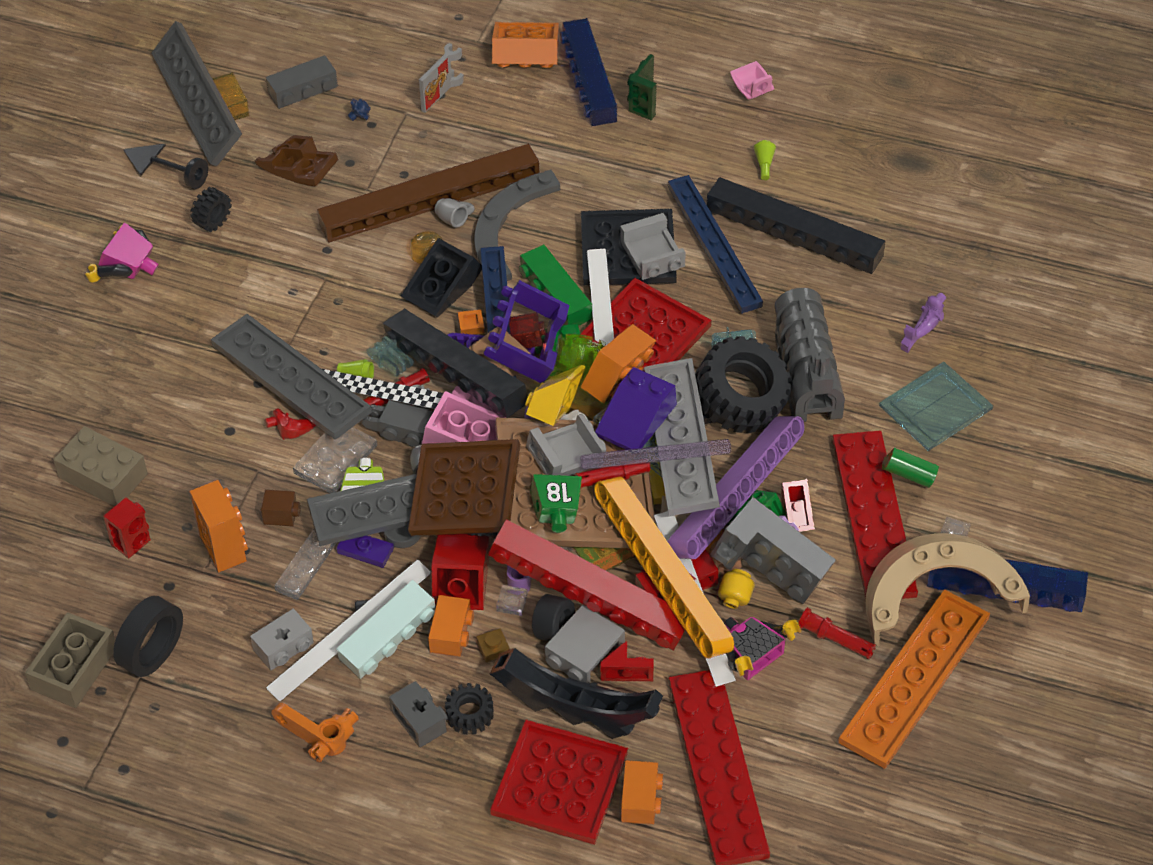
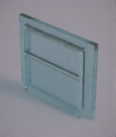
(936, 406)

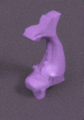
(930, 317)

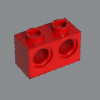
(127, 527)

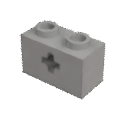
(282, 639)

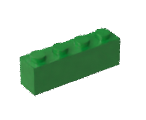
(551, 278)

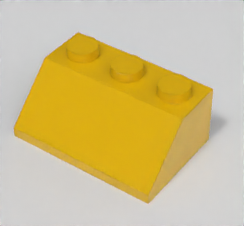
(554, 396)

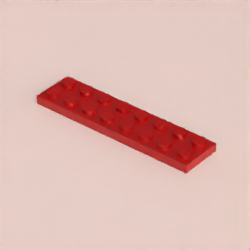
(869, 501)
(719, 770)

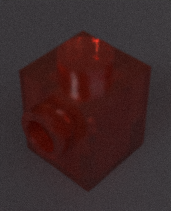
(527, 329)

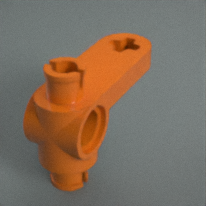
(316, 734)

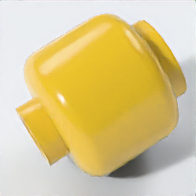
(736, 588)

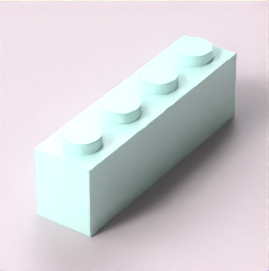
(386, 629)

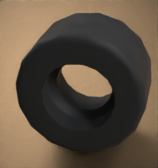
(551, 615)

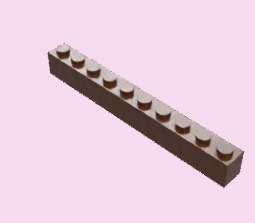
(423, 193)

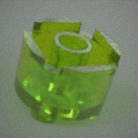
(576, 351)

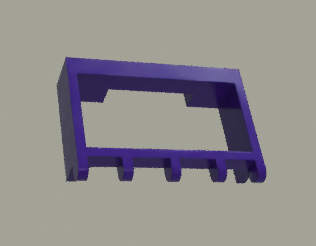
(517, 359)

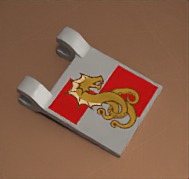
(439, 78)

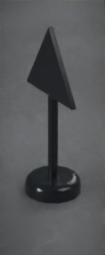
(194, 173)

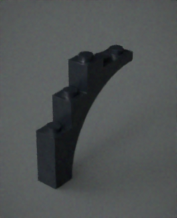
(541, 689)

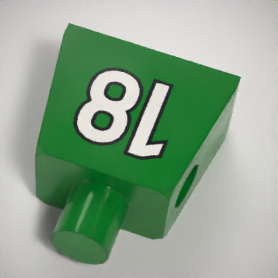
(556, 499)

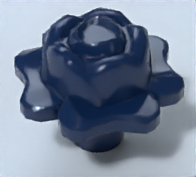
(359, 109)

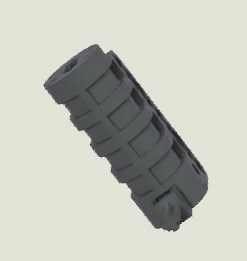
(807, 351)

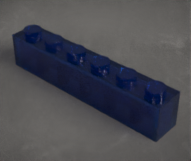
(589, 72)
(1045, 584)

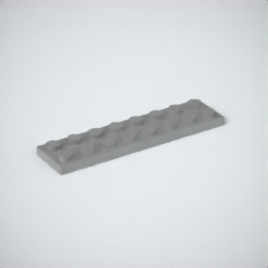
(688, 481)

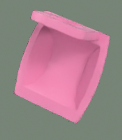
(752, 80)

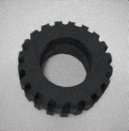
(757, 364)

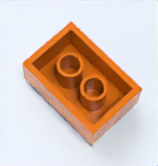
(616, 361)
(219, 525)

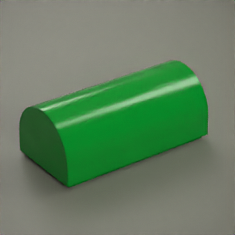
(910, 467)

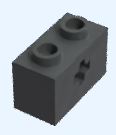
(418, 713)

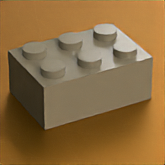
(100, 466)
(71, 660)

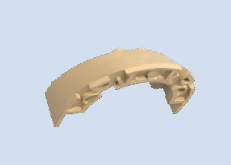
(928, 553)

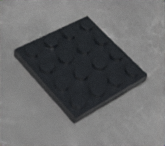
(603, 231)

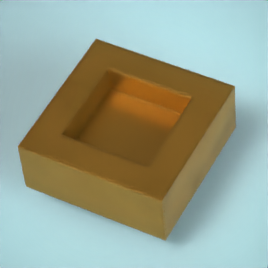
(492, 644)

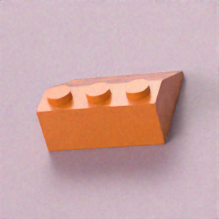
(525, 44)

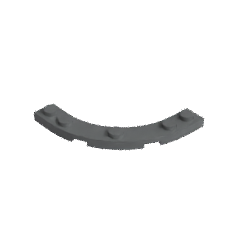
(510, 198)

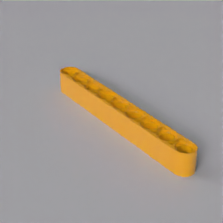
(664, 568)

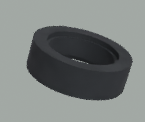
(136, 627)

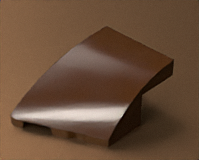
(298, 161)

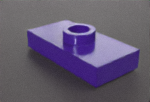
(367, 550)

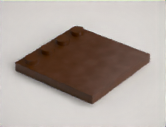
(464, 487)

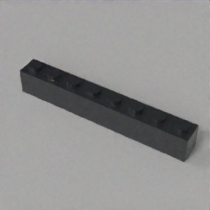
(796, 225)
(456, 363)

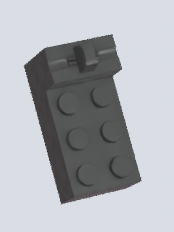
(773, 550)

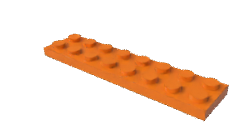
(914, 679)

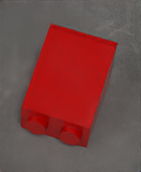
(461, 568)

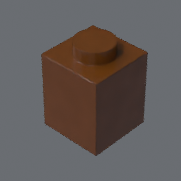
(280, 508)

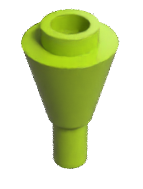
(764, 152)

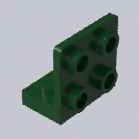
(643, 90)

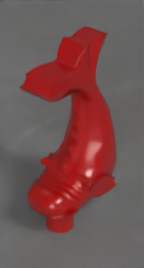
(287, 426)

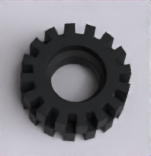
(210, 209)
(472, 721)

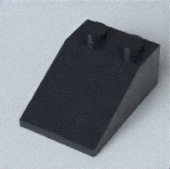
(441, 278)

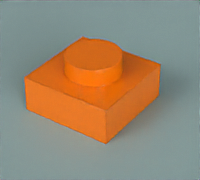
(471, 322)

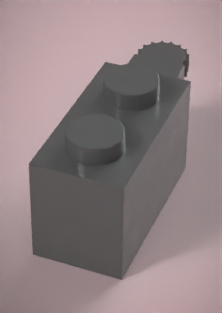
(399, 422)

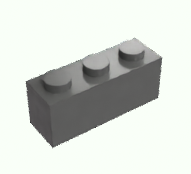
(301, 82)

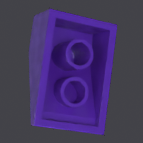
(637, 410)

